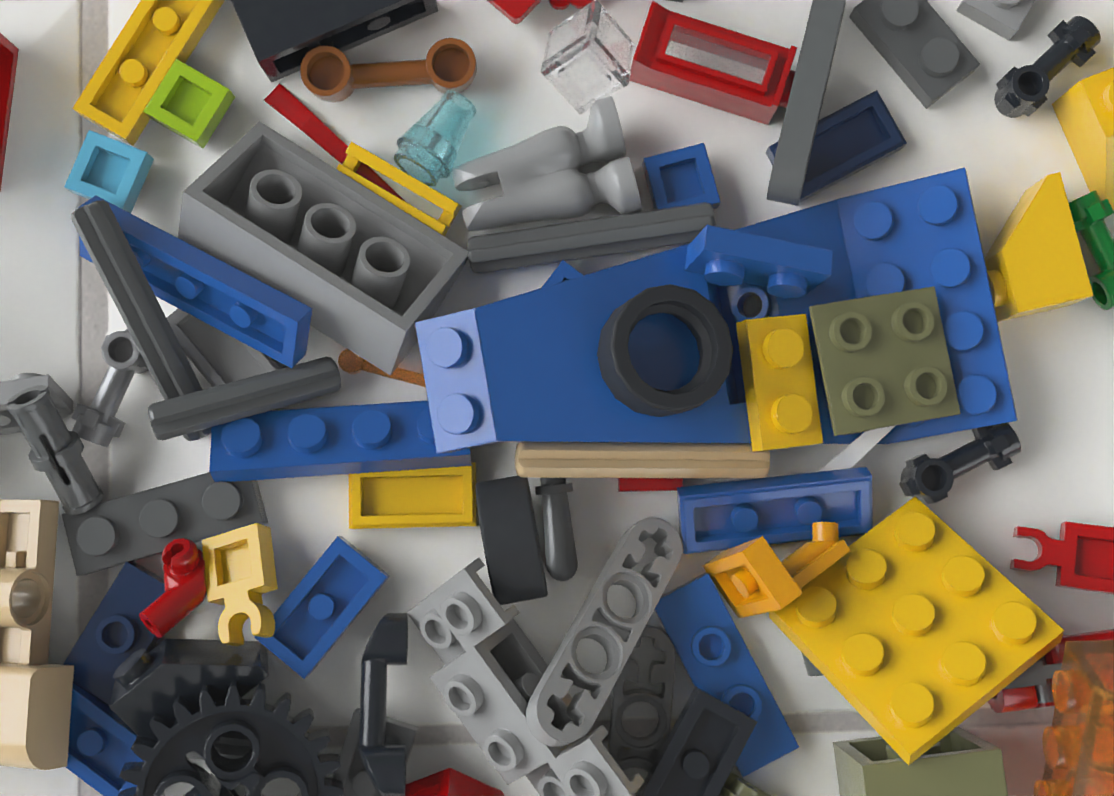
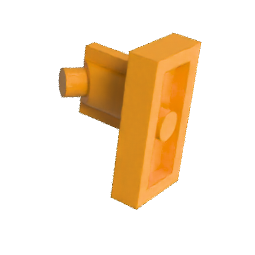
(759, 583)

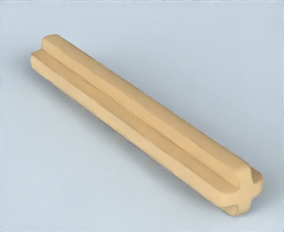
(640, 460)

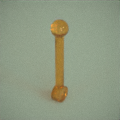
(353, 364)

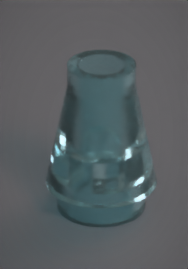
(433, 142)

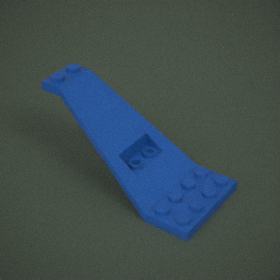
(533, 365)

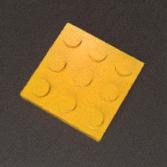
(916, 629)

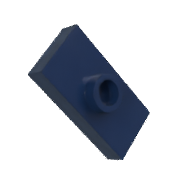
(115, 630)

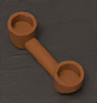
(332, 78)

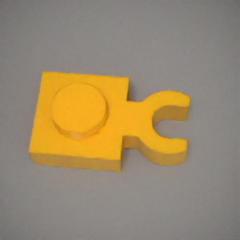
(237, 574)

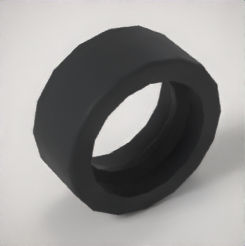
(704, 323)
(510, 540)

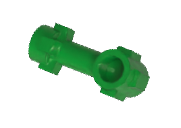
(1088, 217)

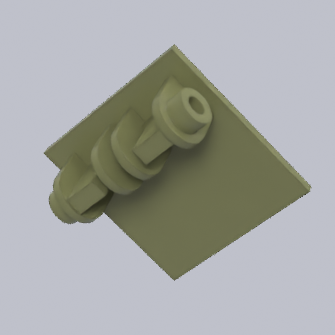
(884, 360)

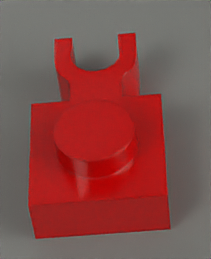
(1081, 555)

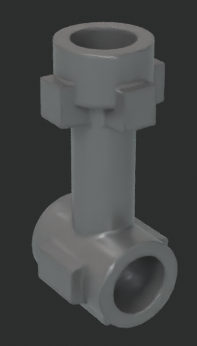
(98, 421)

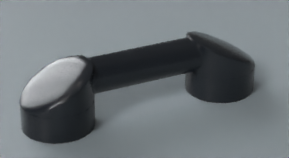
(382, 761)

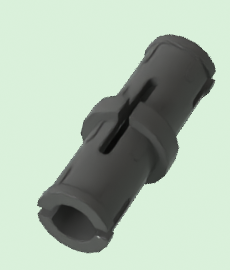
(55, 450)

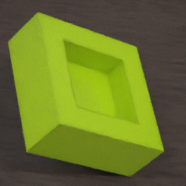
(189, 103)

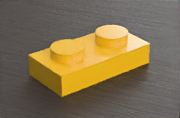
(779, 382)

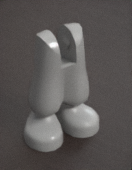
(543, 178)

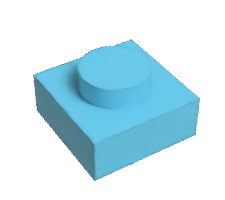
(109, 171)

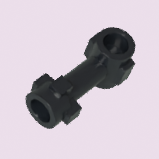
(1025, 88)
(934, 477)

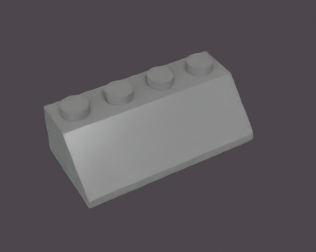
(322, 243)

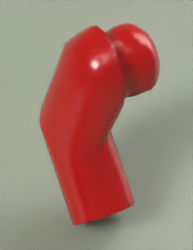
(183, 587)

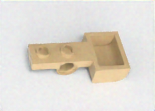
(32, 692)

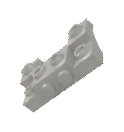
(488, 685)

